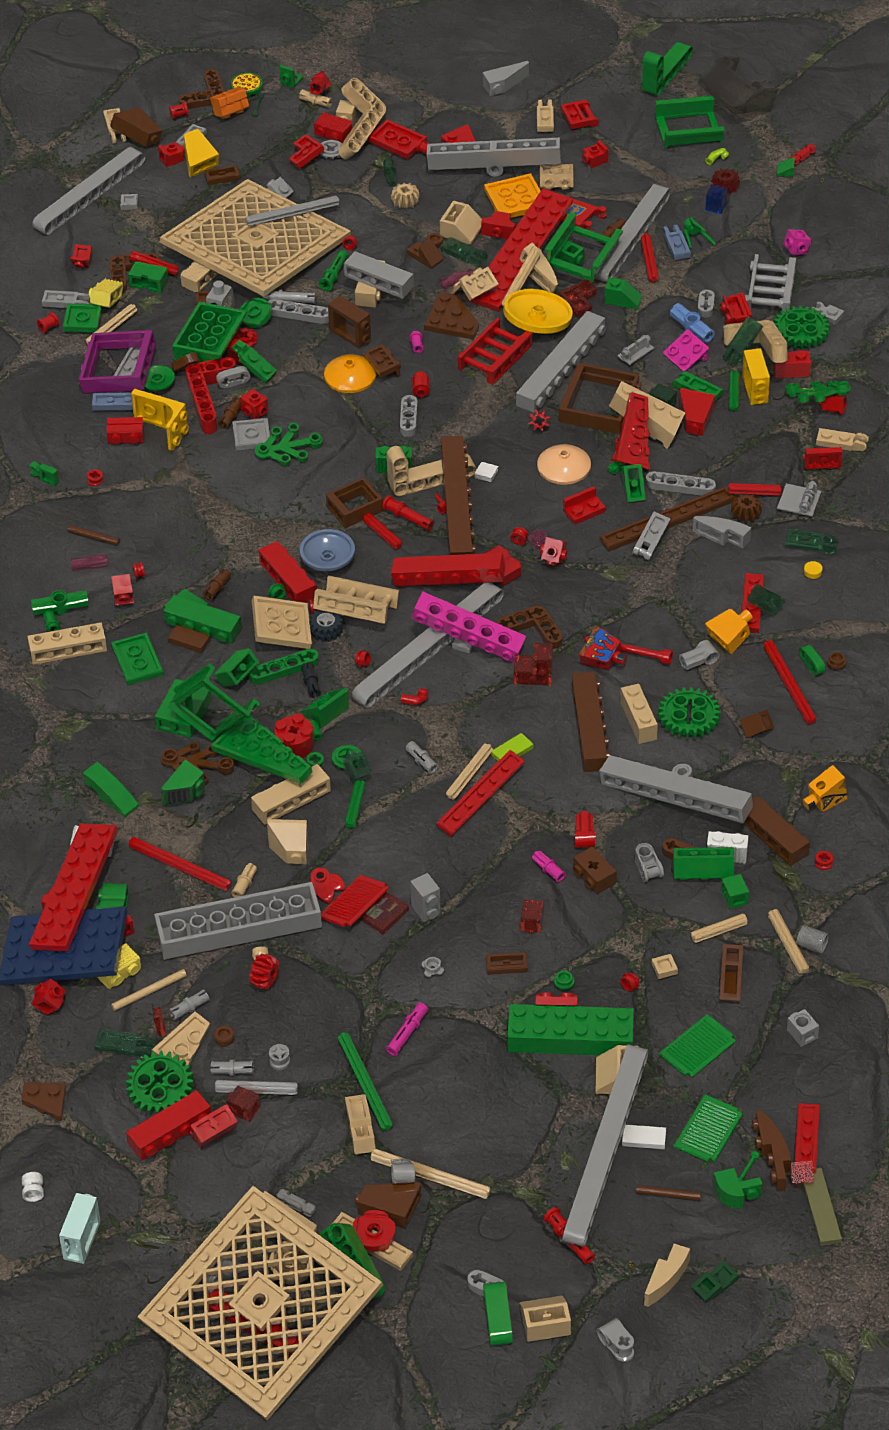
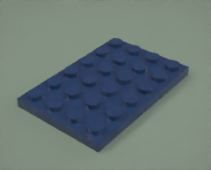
(91, 954)

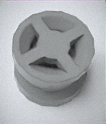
(279, 1057)

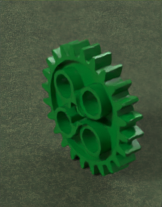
(802, 327)
(674, 711)
(159, 1082)

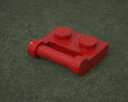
(575, 117)
(565, 999)

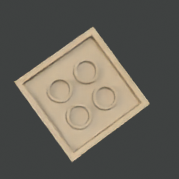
(281, 622)

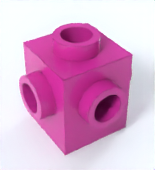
(797, 242)

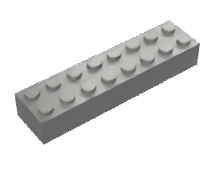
(238, 920)

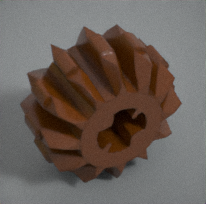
(746, 508)

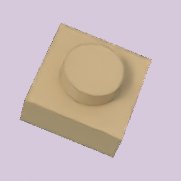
(664, 966)

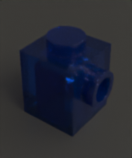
(716, 199)

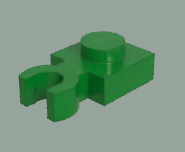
(46, 473)

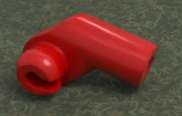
(416, 699)

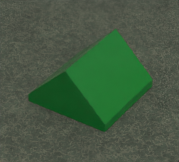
(328, 707)

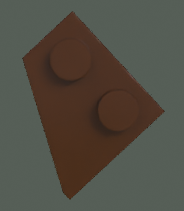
(45, 1097)

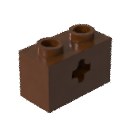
(594, 870)

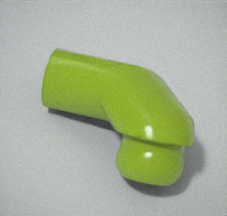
(715, 154)

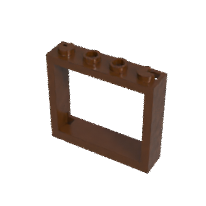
(598, 375)

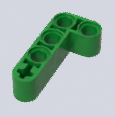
(348, 1240)

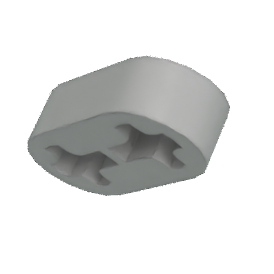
(709, 304)
(233, 377)
(485, 1278)

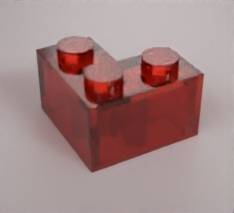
(535, 668)

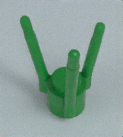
(692, 227)

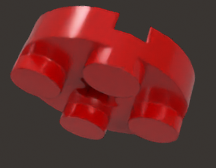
(385, 1228)

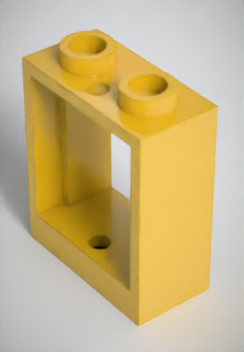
(755, 376)

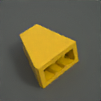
(199, 153)

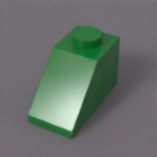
(621, 293)
(633, 482)

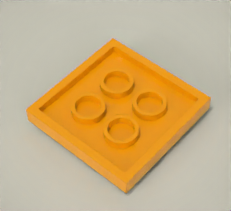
(513, 194)

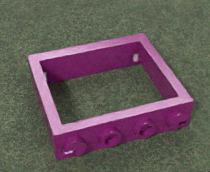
(112, 340)

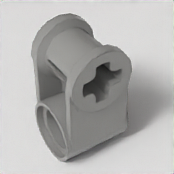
(647, 862)
(402, 1171)
(617, 1340)

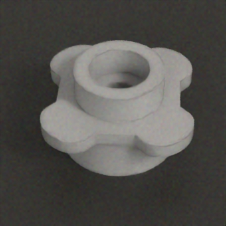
(432, 967)

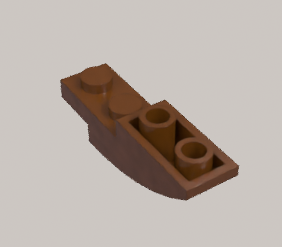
(773, 1147)

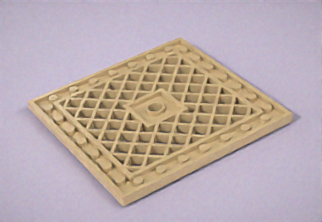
(212, 228)
(308, 1352)

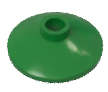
(159, 378)

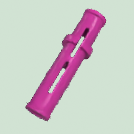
(411, 1023)

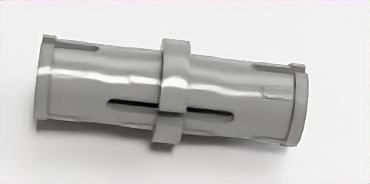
(422, 757)
(188, 1005)
(232, 1067)

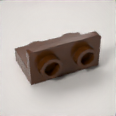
(383, 361)

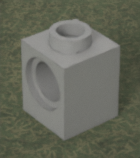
(802, 1027)

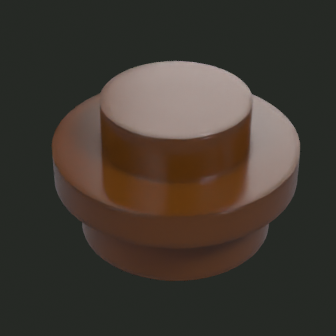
(836, 660)

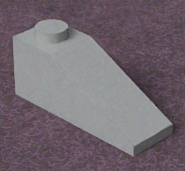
(504, 78)

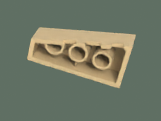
(663, 418)

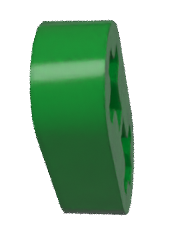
(812, 660)

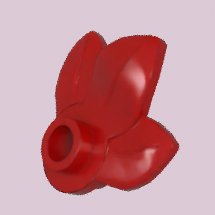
(325, 887)

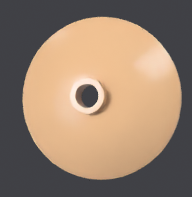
(564, 464)

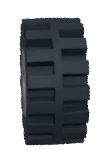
(325, 625)

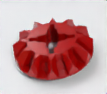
(251, 335)

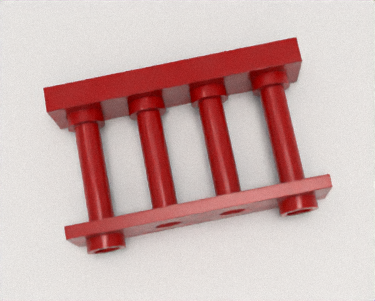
(501, 363)

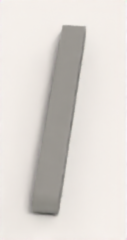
(421, 650)
(605, 1145)

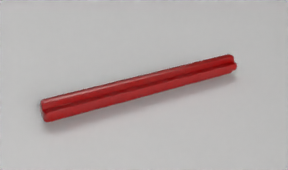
(790, 682)
(179, 863)

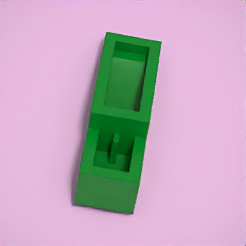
(110, 789)

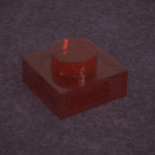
(802, 1172)

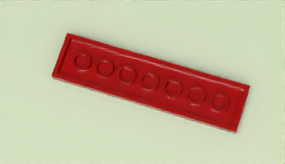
(73, 887)

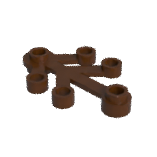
(174, 758)

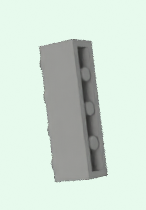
(378, 274)

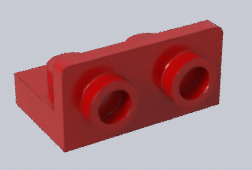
(823, 458)
(583, 506)

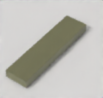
(822, 1210)

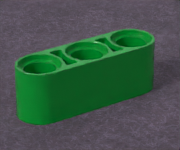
(497, 1313)

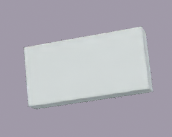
(644, 1137)

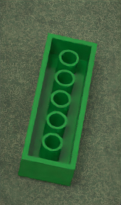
(568, 1029)

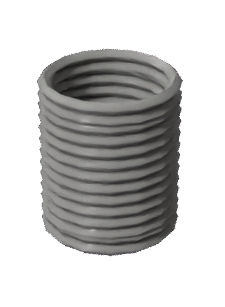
(812, 939)

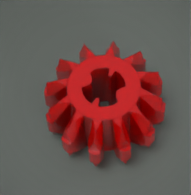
(264, 971)

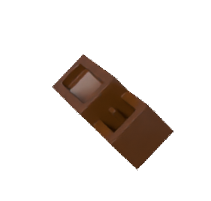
(731, 973)

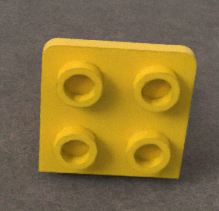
(162, 413)

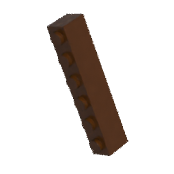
(589, 720)

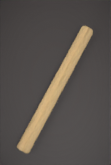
(436, 1175)

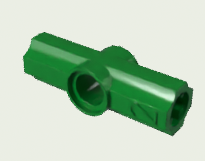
(59, 602)

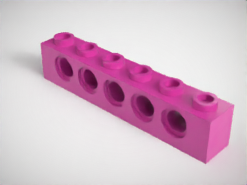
(463, 619)

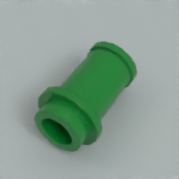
(51, 622)

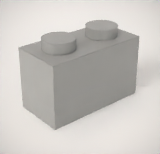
(425, 897)

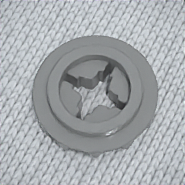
(330, 145)

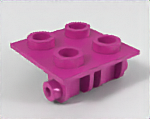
(686, 350)

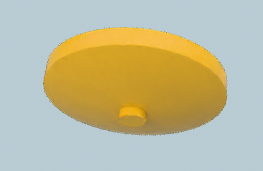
(537, 311)

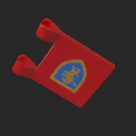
(584, 212)

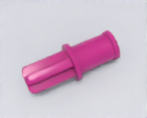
(549, 866)

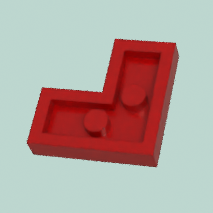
(308, 150)

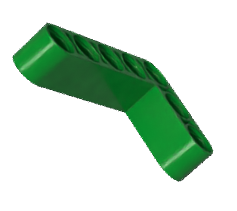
(660, 70)

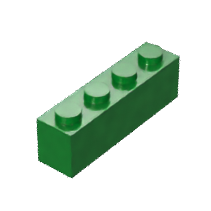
(203, 619)

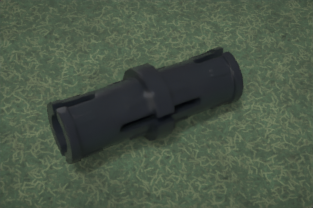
(310, 679)

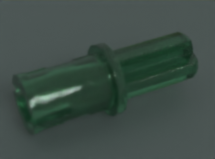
(389, 171)

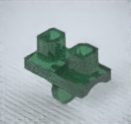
(765, 599)

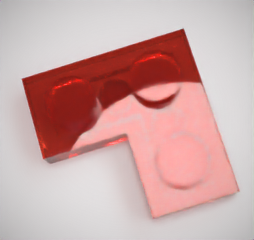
(577, 296)

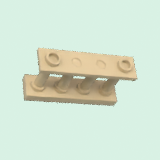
(356, 599)

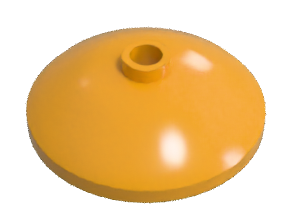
(349, 374)

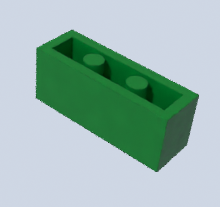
(703, 863)

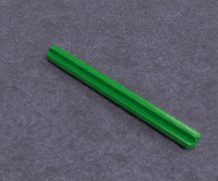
(365, 1081)

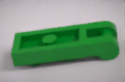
(694, 383)

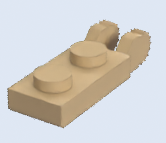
(108, 115)
(545, 117)
(846, 440)

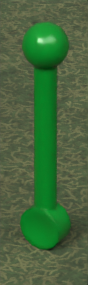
(754, 1156)

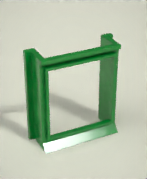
(685, 108)
(562, 236)
(193, 684)

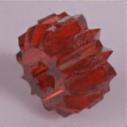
(726, 179)

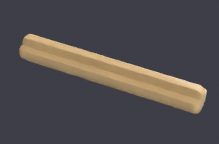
(524, 271)
(116, 321)
(469, 771)
(788, 941)

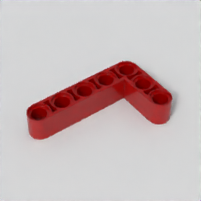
(198, 377)

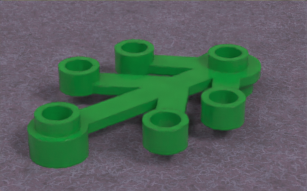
(817, 390)
(286, 445)

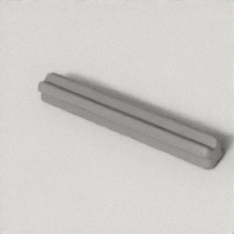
(258, 1087)

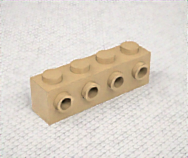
(67, 643)
(290, 795)

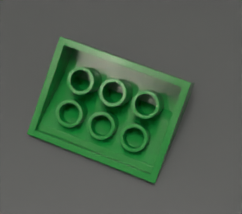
(208, 331)

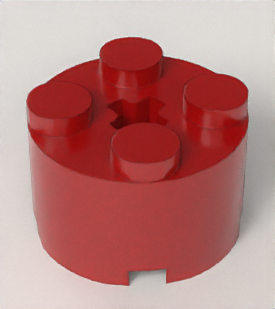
(296, 734)

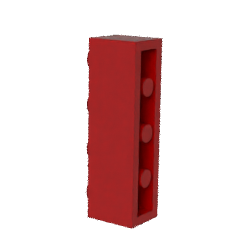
(287, 572)
(167, 1125)

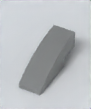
(722, 530)

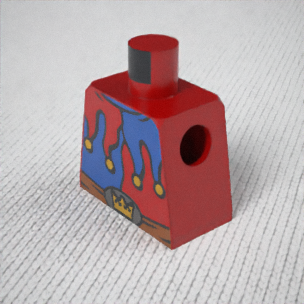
(602, 650)

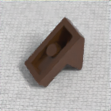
(425, 253)

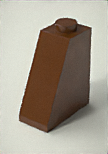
(137, 126)
(396, 1200)

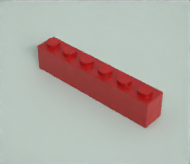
(448, 569)

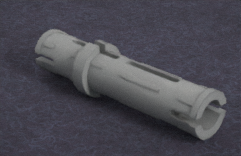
(297, 297)

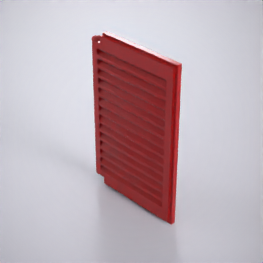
(354, 901)

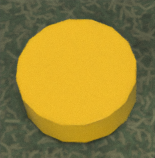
(813, 570)

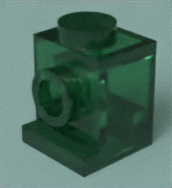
(363, 766)

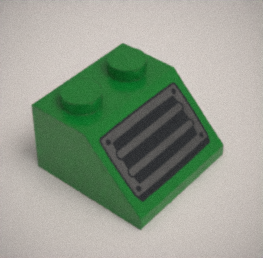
(183, 785)

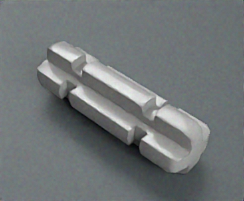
(296, 1202)

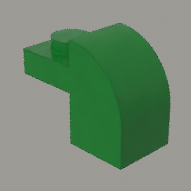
(732, 1192)

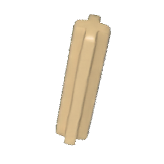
(719, 928)

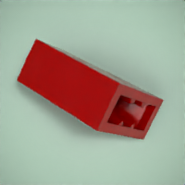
(697, 409)

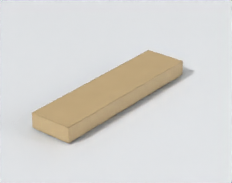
(395, 1256)

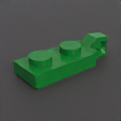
(254, 361)

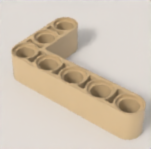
(372, 111)
(769, 338)
(411, 480)

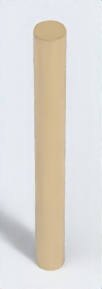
(148, 990)

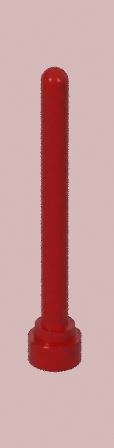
(664, 656)

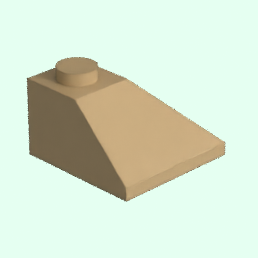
(289, 839)

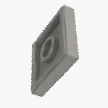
(250, 433)

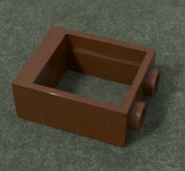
(342, 309)
(347, 518)

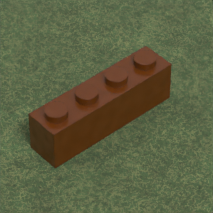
(776, 832)

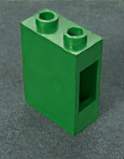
(171, 722)

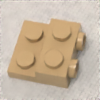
(556, 176)

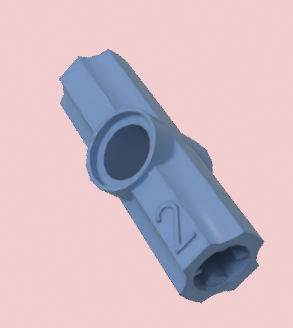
(692, 321)

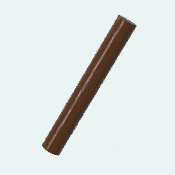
(94, 535)
(666, 1192)

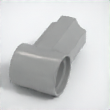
(703, 653)

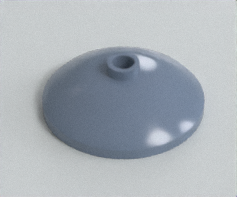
(327, 550)

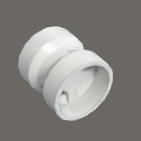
(32, 1186)

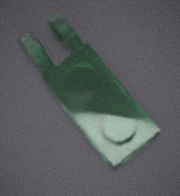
(463, 251)
(742, 340)
(811, 540)
(123, 1043)

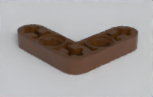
(207, 94)
(124, 265)
(537, 617)

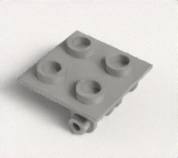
(800, 499)

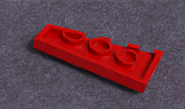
(634, 434)

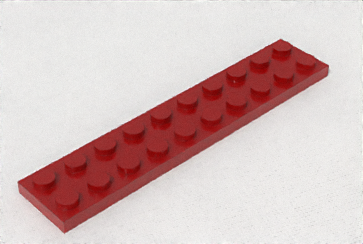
(533, 228)

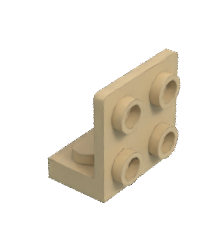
(476, 284)

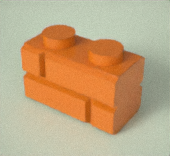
(229, 102)

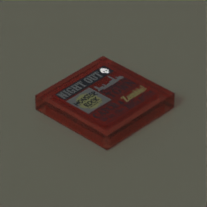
(384, 913)

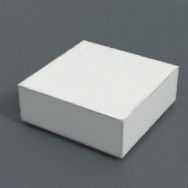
(486, 472)

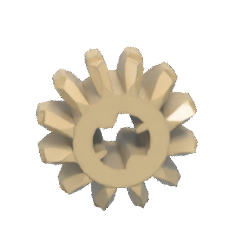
(405, 195)

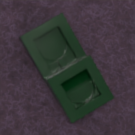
(716, 1282)

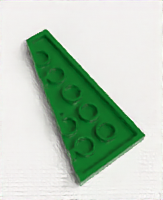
(260, 748)

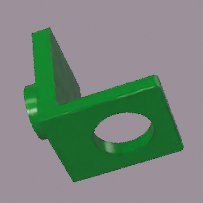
(287, 76)

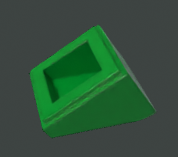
(786, 168)

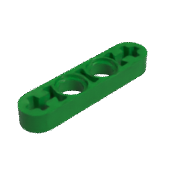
(282, 664)

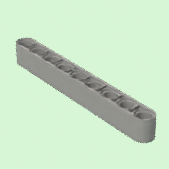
(88, 190)
(633, 229)

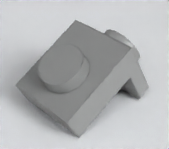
(280, 187)

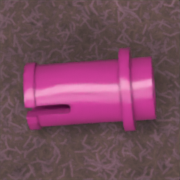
(416, 339)

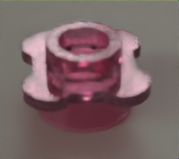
(538, 537)

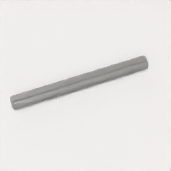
(292, 210)

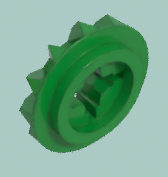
(339, 754)

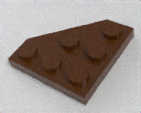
(451, 318)

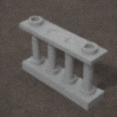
(786, 280)

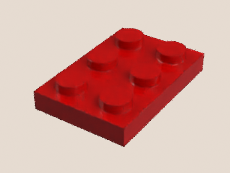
(396, 139)

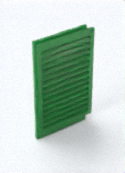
(698, 1046)
(708, 1129)

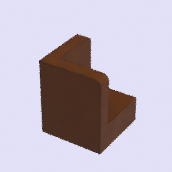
(756, 723)

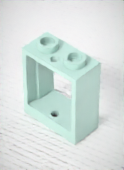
(80, 1228)

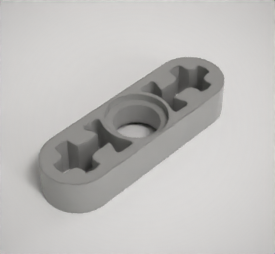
(412, 421)

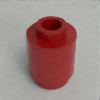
(420, 384)

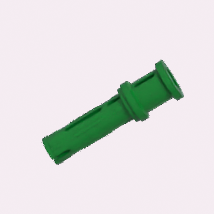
(331, 274)

